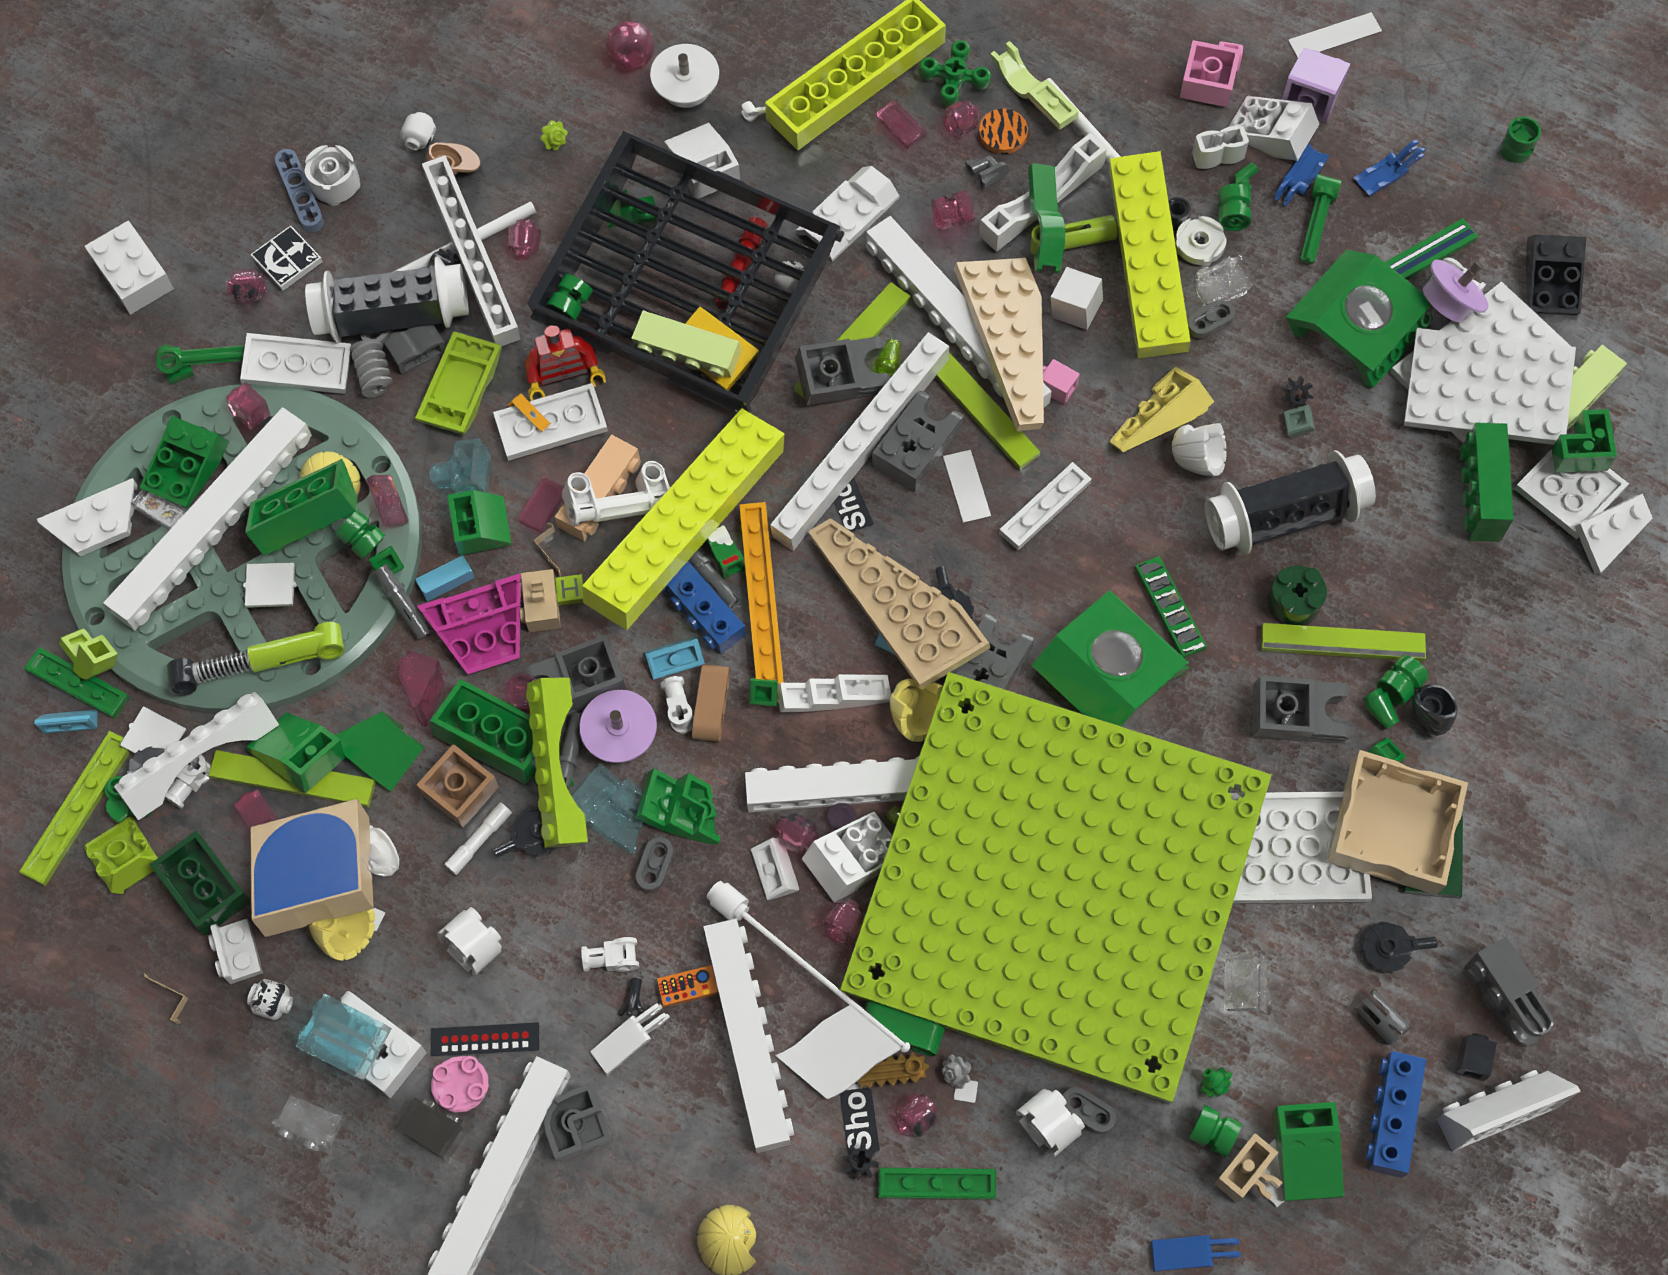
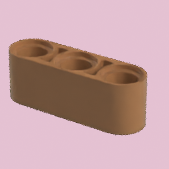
(711, 703)

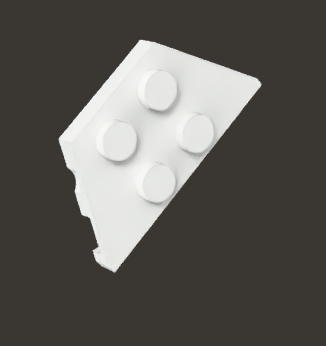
(94, 520)

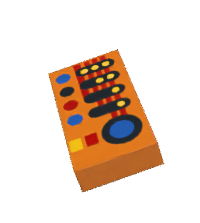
(687, 986)

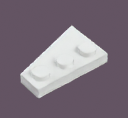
(1612, 530)

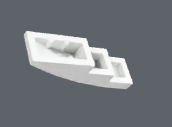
(833, 694)

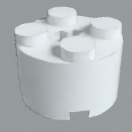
(332, 174)
(470, 941)
(1050, 1122)

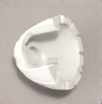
(1200, 449)

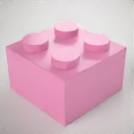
(1210, 73)

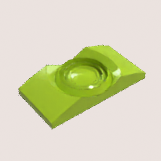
(459, 383)

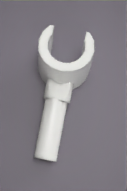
(750, 112)

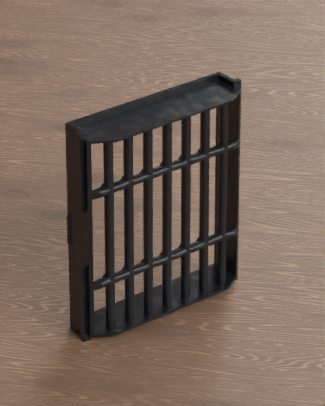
(597, 209)

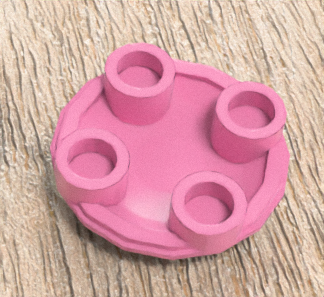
(459, 1084)

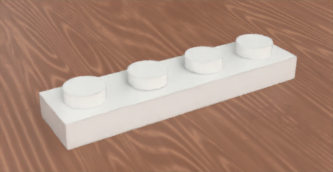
(1045, 506)

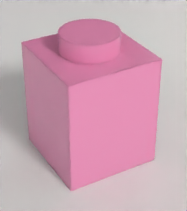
(1060, 380)

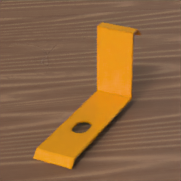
(526, 407)

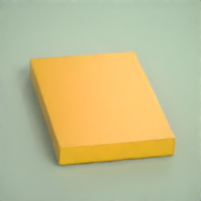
(705, 321)

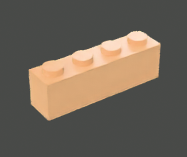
(608, 477)

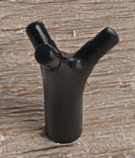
(633, 999)

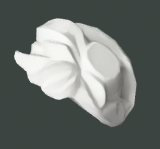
(383, 854)

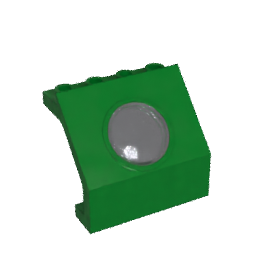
(1363, 312)
(1109, 661)

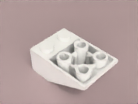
(1277, 125)
(707, 149)
(849, 856)

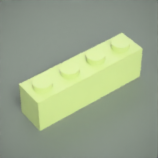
(686, 344)
(1592, 380)

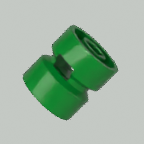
(1520, 139)
(1234, 207)
(564, 304)
(360, 534)
(1403, 679)
(1215, 1131)

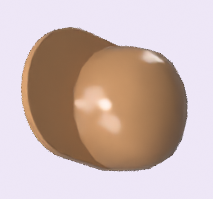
(459, 156)

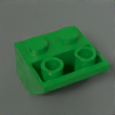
(478, 521)

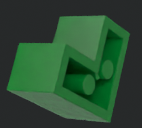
(1590, 447)

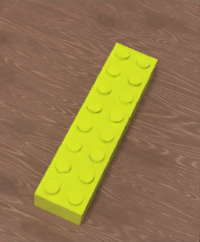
(855, 72)
(1149, 255)

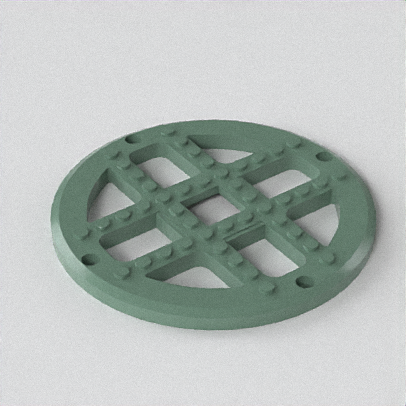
(221, 594)

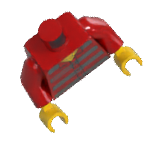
(559, 357)

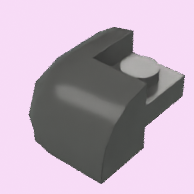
(575, 1123)

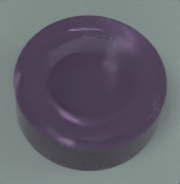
(841, 815)

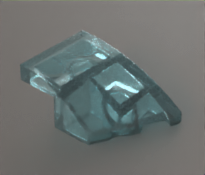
(611, 807)

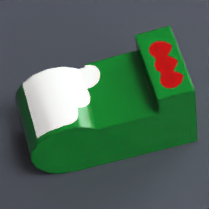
(725, 552)

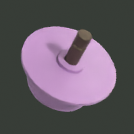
(1454, 291)
(618, 726)

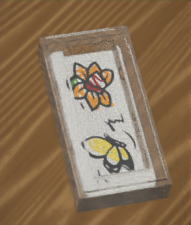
(158, 509)

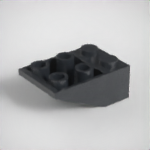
(1555, 273)

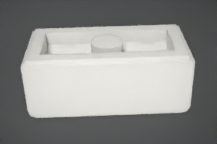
(774, 869)

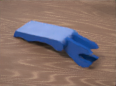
(1389, 169)
(1302, 174)
(1189, 1252)

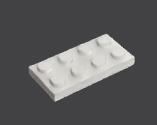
(296, 363)
(573, 417)

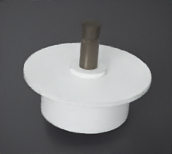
(684, 74)

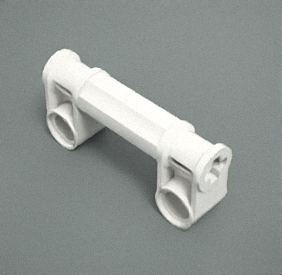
(584, 506)

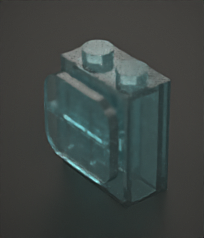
(343, 1036)

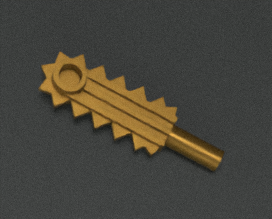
(894, 1070)

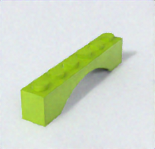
(561, 817)

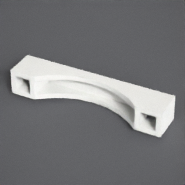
(1013, 217)
(148, 786)

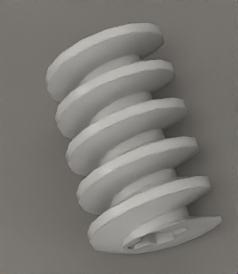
(371, 368)

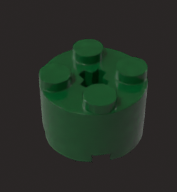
(1297, 595)

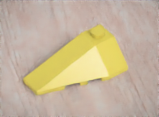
(1174, 402)

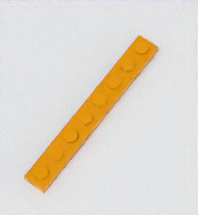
(761, 592)

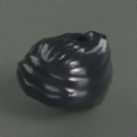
(1434, 709)

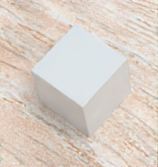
(1076, 298)

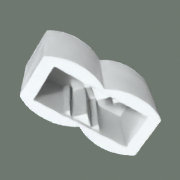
(1220, 147)

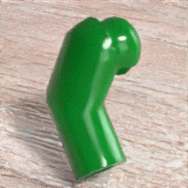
(1244, 174)

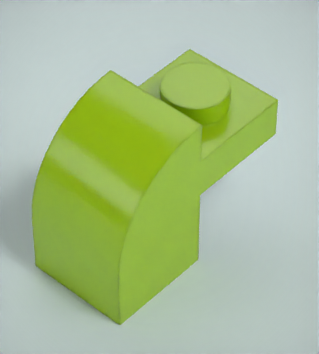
(88, 654)

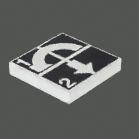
(286, 258)

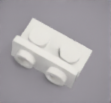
(235, 951)

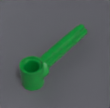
(1323, 193)
(197, 356)

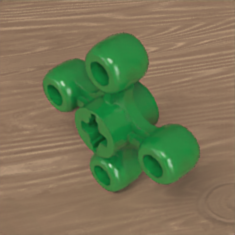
(955, 73)

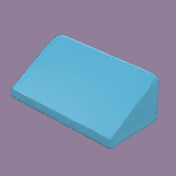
(445, 578)
(674, 657)
(67, 721)

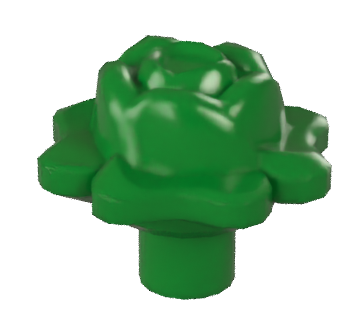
(1215, 1082)

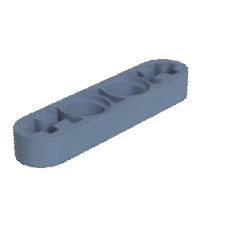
(299, 190)

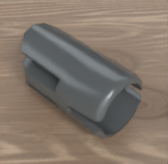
(1383, 1027)

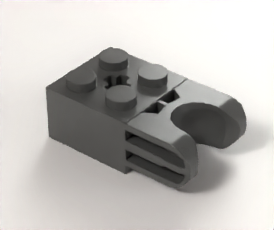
(845, 367)
(915, 443)
(999, 663)
(589, 666)
(1305, 709)
(1510, 992)

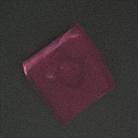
(422, 681)

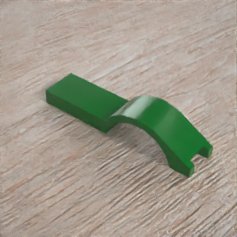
(1044, 205)

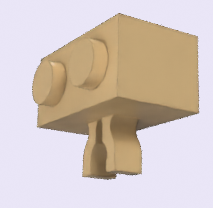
(540, 601)
(1248, 1169)

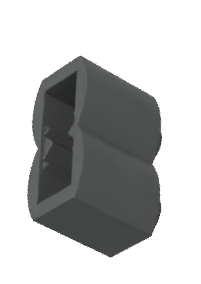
(414, 347)

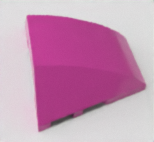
(480, 624)

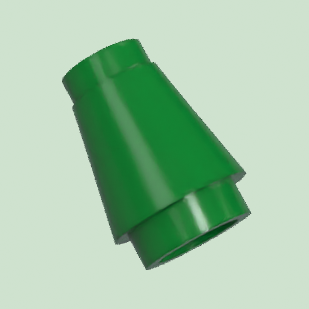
(1381, 708)

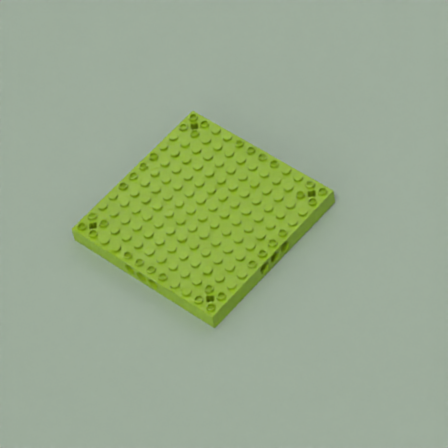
(1058, 886)

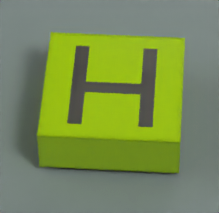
(569, 589)

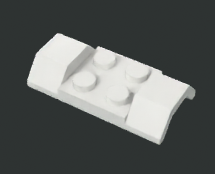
(854, 207)

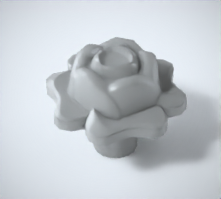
(956, 1071)

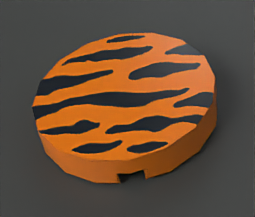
(1003, 131)

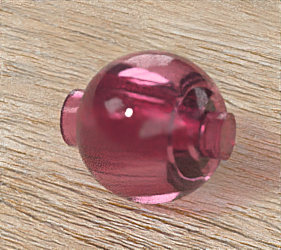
(630, 45)

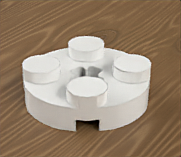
(1200, 253)

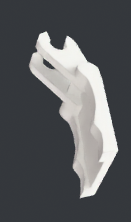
(627, 1039)

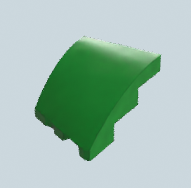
(380, 748)
(679, 806)

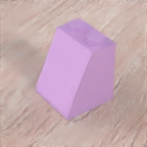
(1316, 81)

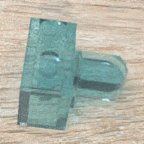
(466, 468)

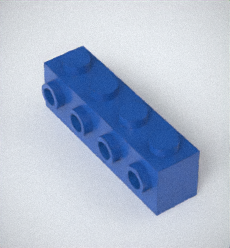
(704, 609)
(1396, 1114)

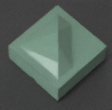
(1299, 421)

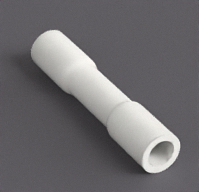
(466, 851)

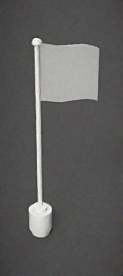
(841, 1045)

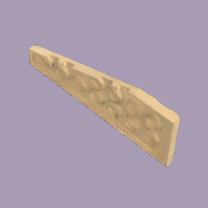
(1009, 322)
(915, 620)

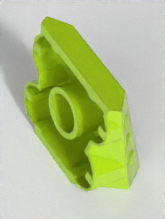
(121, 856)

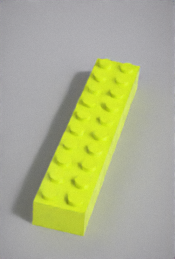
(683, 519)

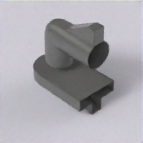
(994, 173)

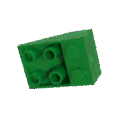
(183, 462)
(299, 751)
(1309, 1151)

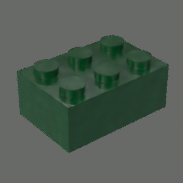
(200, 882)

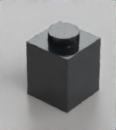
(1476, 1057)

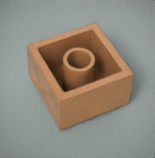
(457, 785)

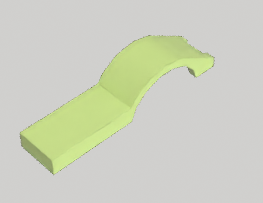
(1042, 94)

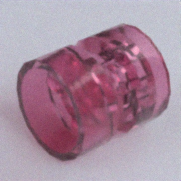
(953, 210)
(516, 690)

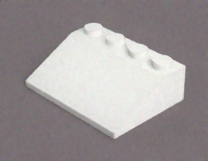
(1504, 1108)

